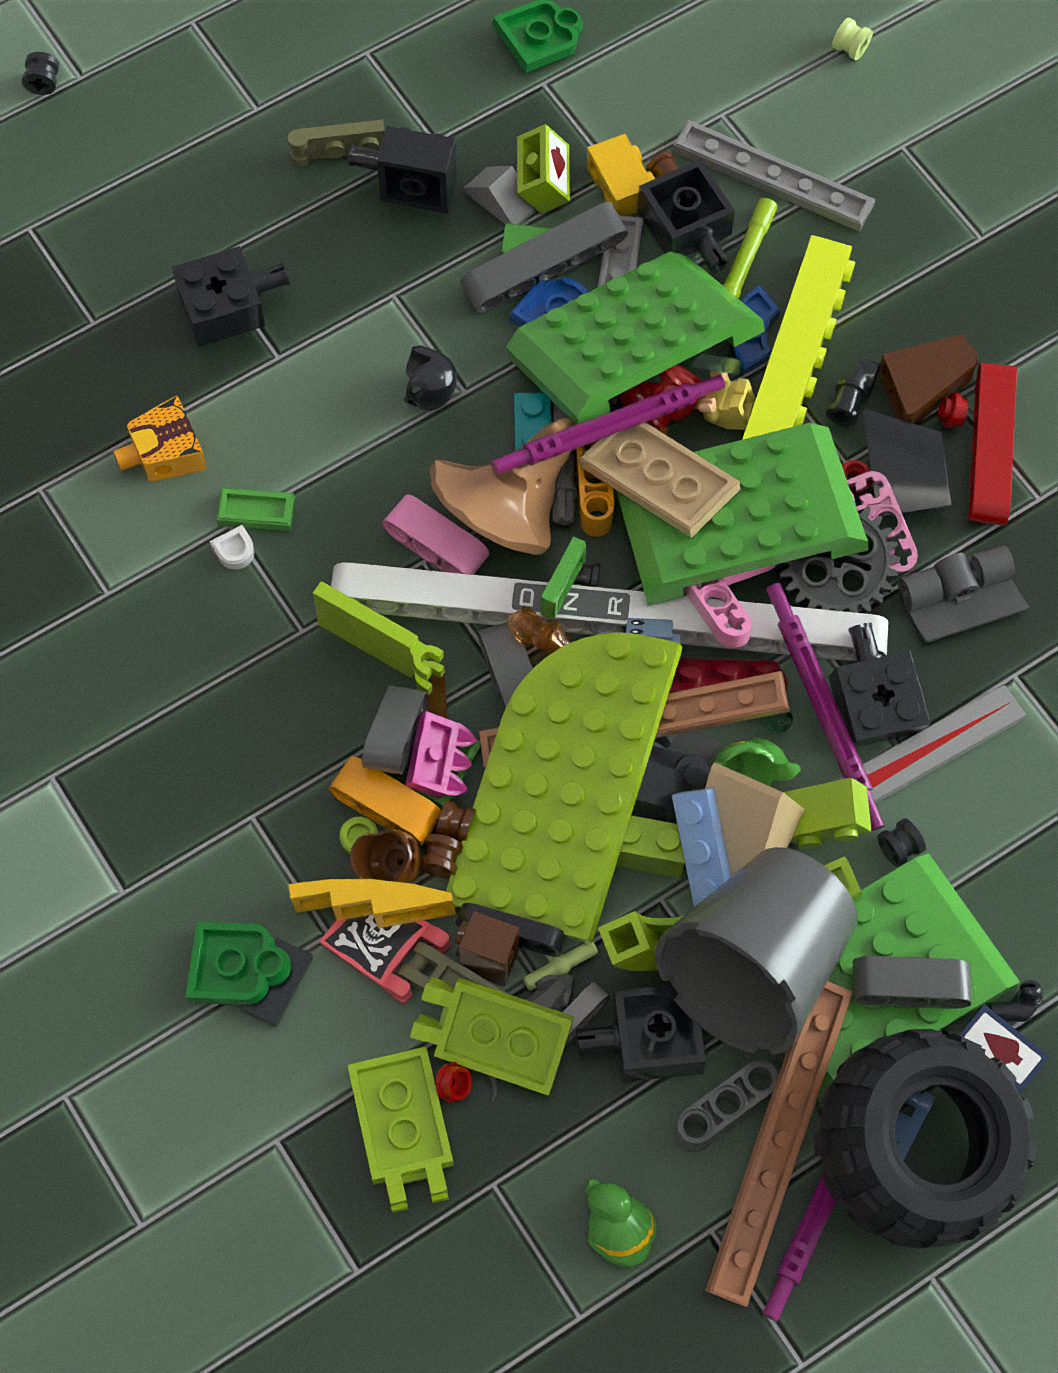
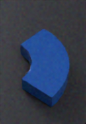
(757, 350)

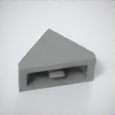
(497, 192)

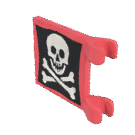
(381, 950)

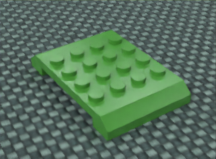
(628, 333)
(787, 509)
(918, 917)

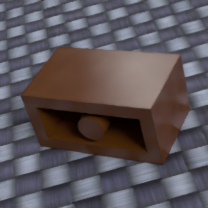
(488, 947)

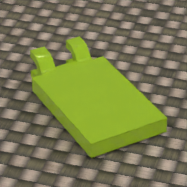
(377, 636)
(495, 1033)
(402, 1123)

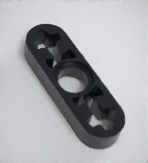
(532, 934)

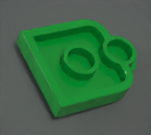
(539, 33)
(234, 964)

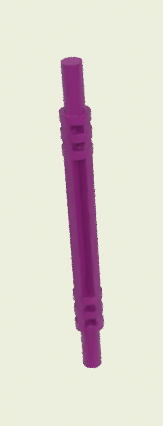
(607, 424)
(821, 697)
(800, 1250)

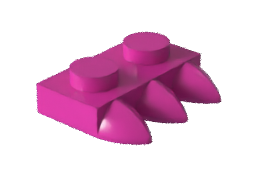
(436, 756)

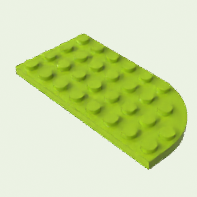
(565, 781)

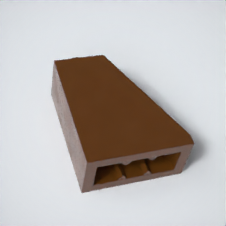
(925, 374)

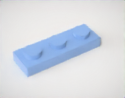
(701, 841)

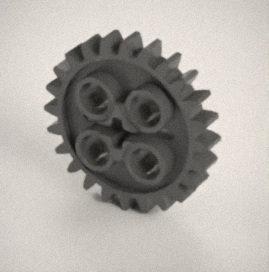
(830, 593)

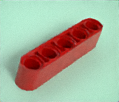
(992, 444)

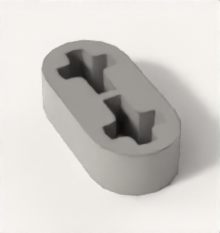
(585, 1007)

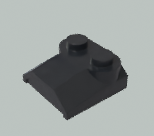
(664, 776)

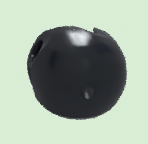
(434, 376)

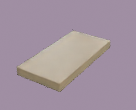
(661, 476)

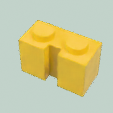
(618, 172)

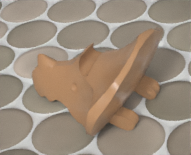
(505, 506)

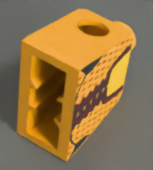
(162, 443)

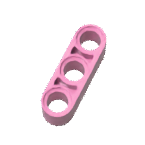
(435, 537)

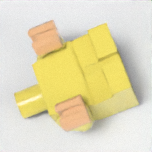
(729, 406)

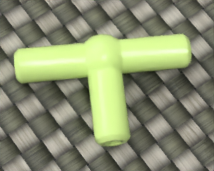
(561, 964)

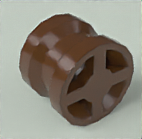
(455, 821)
(441, 856)

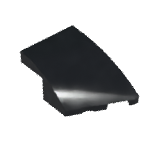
(910, 460)

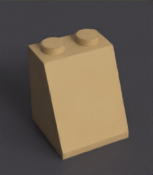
(751, 815)

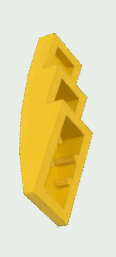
(387, 900)

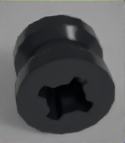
(40, 73)
(901, 842)

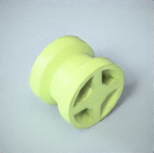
(852, 39)

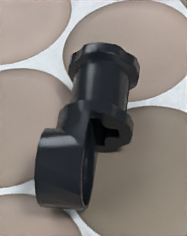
(851, 393)

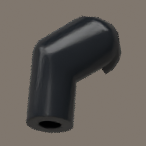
(1022, 1005)

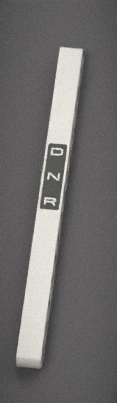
(585, 608)

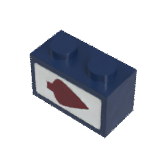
(1007, 1044)

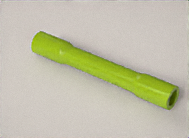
(757, 228)

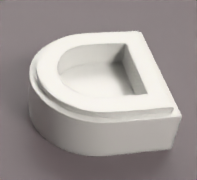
(234, 548)

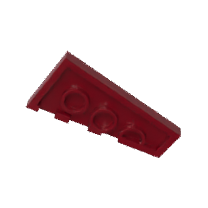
(698, 672)

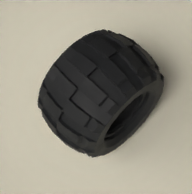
(862, 1151)

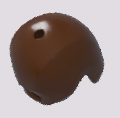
(380, 856)

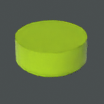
(354, 829)

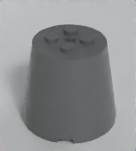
(759, 950)

